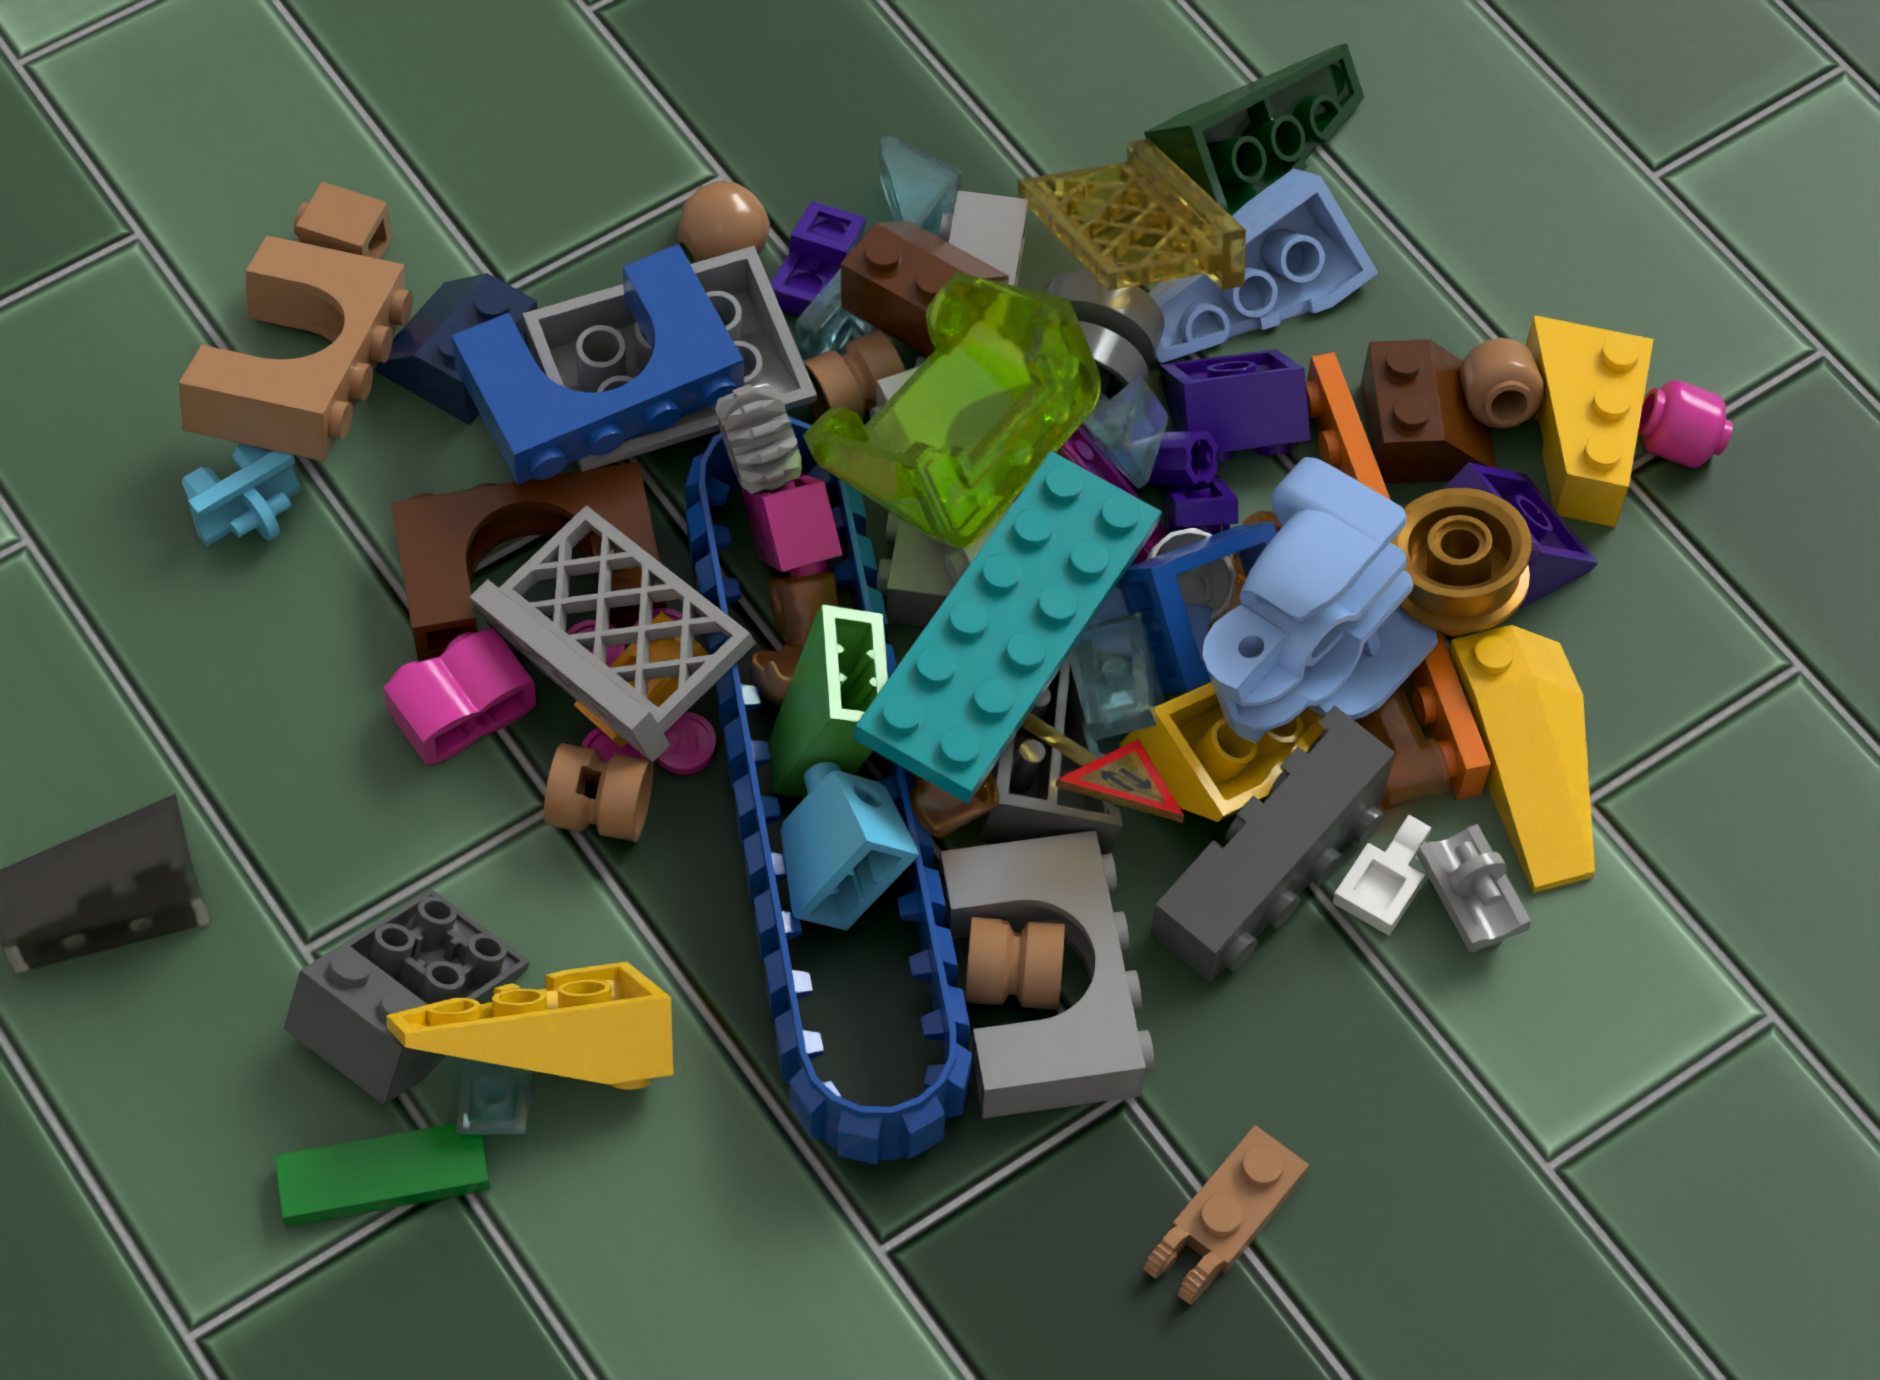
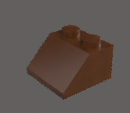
(897, 275)
(1420, 413)

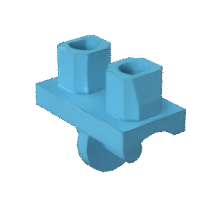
(245, 498)

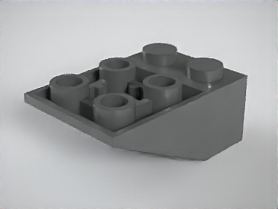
(399, 963)

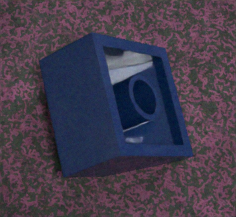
(423, 349)

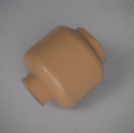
(1501, 383)

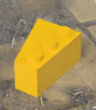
(1589, 414)

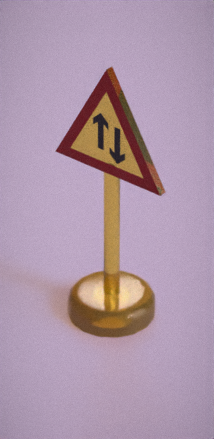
(1119, 777)

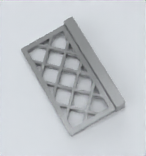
(585, 674)

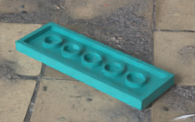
(1007, 627)

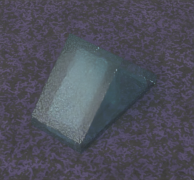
(917, 184)

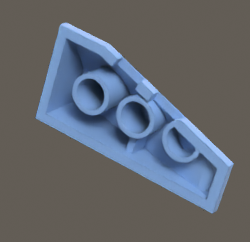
(1296, 262)

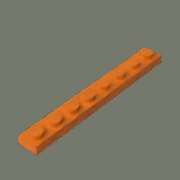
(1437, 689)

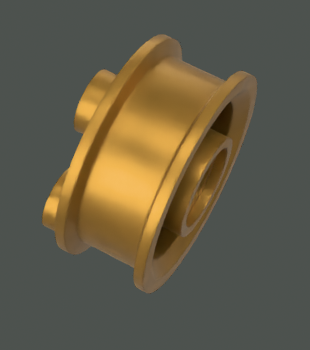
(1464, 560)

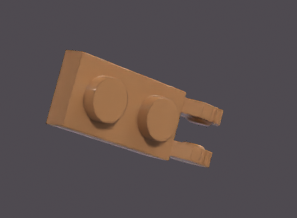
(1229, 1210)

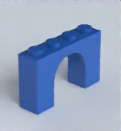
(549, 426)

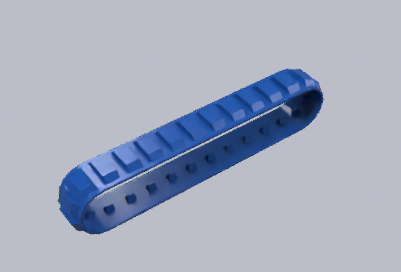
(849, 1128)

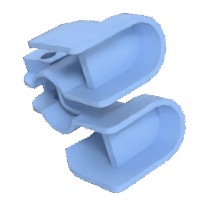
(1318, 609)

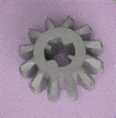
(758, 438)

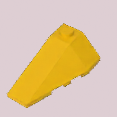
(1536, 746)
(1207, 763)
(585, 1025)

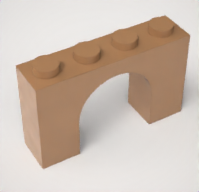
(306, 400)

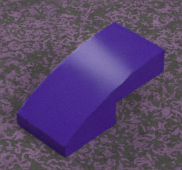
(815, 255)

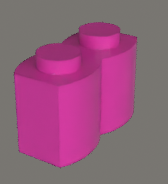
(460, 695)

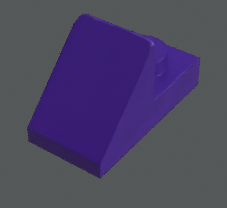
(1199, 506)

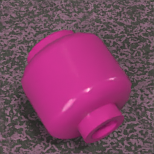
(1684, 423)

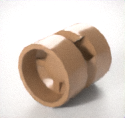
(852, 377)
(621, 795)
(1015, 963)

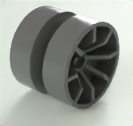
(1118, 324)

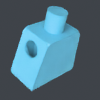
(842, 846)

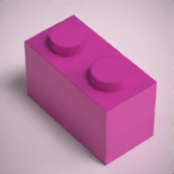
(793, 526)

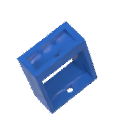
(1155, 592)

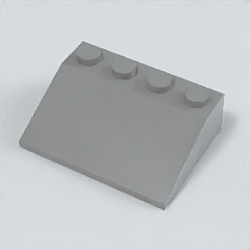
(599, 346)

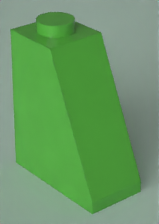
(827, 696)

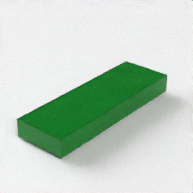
(380, 1173)

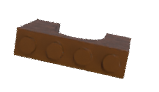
(451, 532)

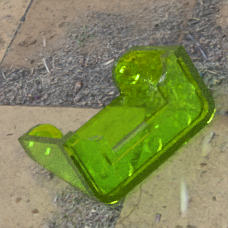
(974, 416)

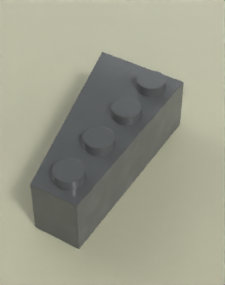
(1277, 849)

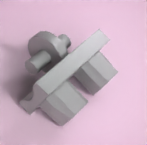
(1474, 888)

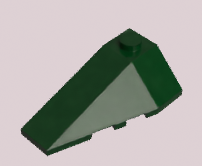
(1263, 128)

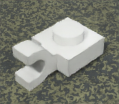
(1384, 882)

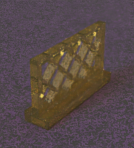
(1152, 223)

